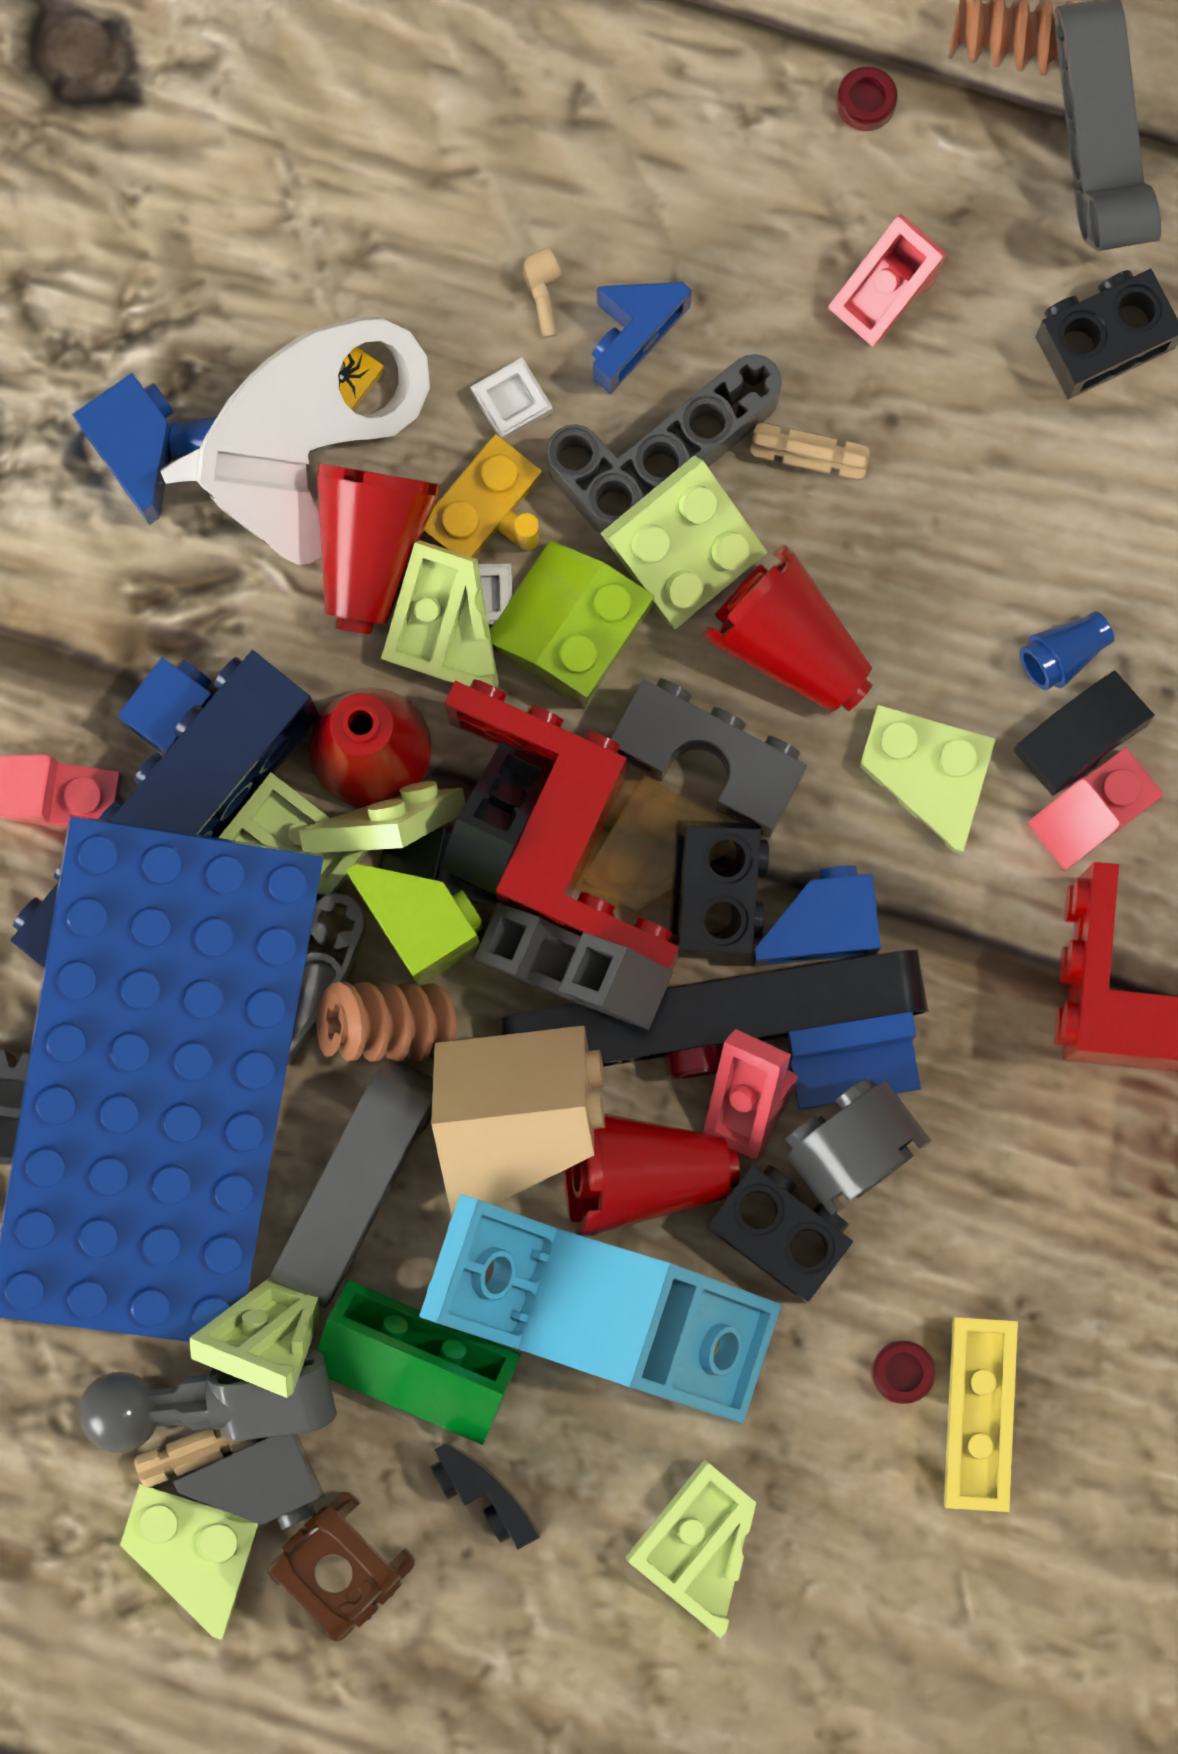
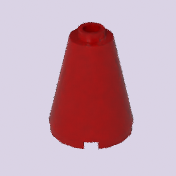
(367, 540)
(792, 635)
(375, 764)
(645, 1174)

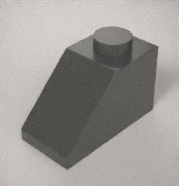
(259, 1482)

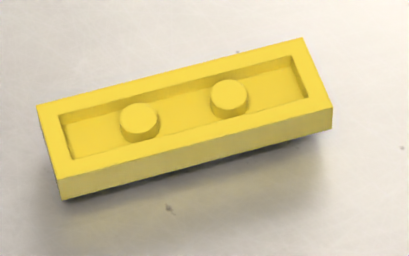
(980, 1414)

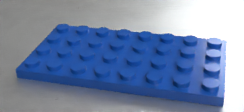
(154, 1078)

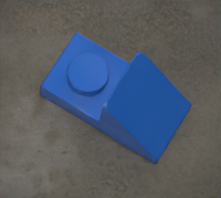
(646, 315)

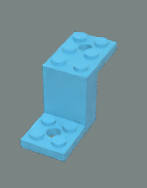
(600, 1309)

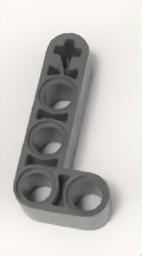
(1102, 127)
(670, 437)
(356, 1181)

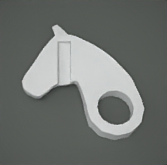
(284, 409)

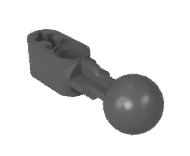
(123, 1409)

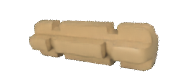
(809, 451)
(185, 1455)

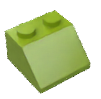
(570, 621)
(419, 919)

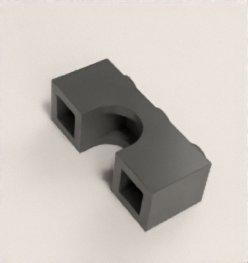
(665, 725)
(574, 966)

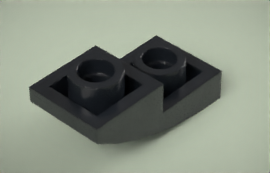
(1083, 732)
(467, 1477)

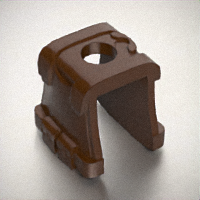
(371, 1580)

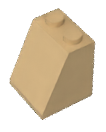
(514, 1110)

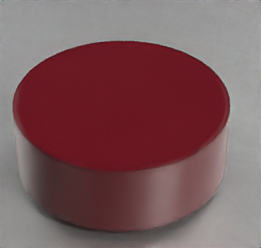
(867, 98)
(693, 1062)
(903, 1372)

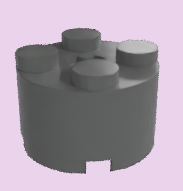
(856, 1144)

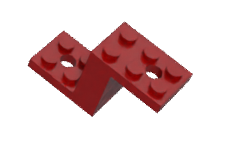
(564, 820)
(1102, 1022)

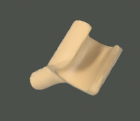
(539, 271)

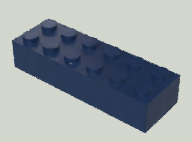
(206, 772)

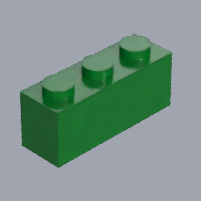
(416, 1363)

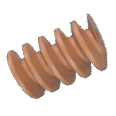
(1007, 31)
(384, 1020)

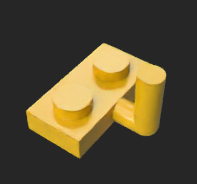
(486, 501)

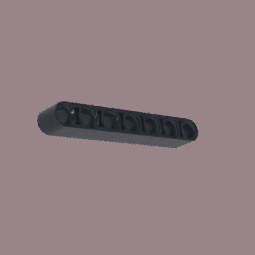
(756, 1004)

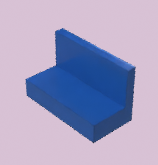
(842, 1054)

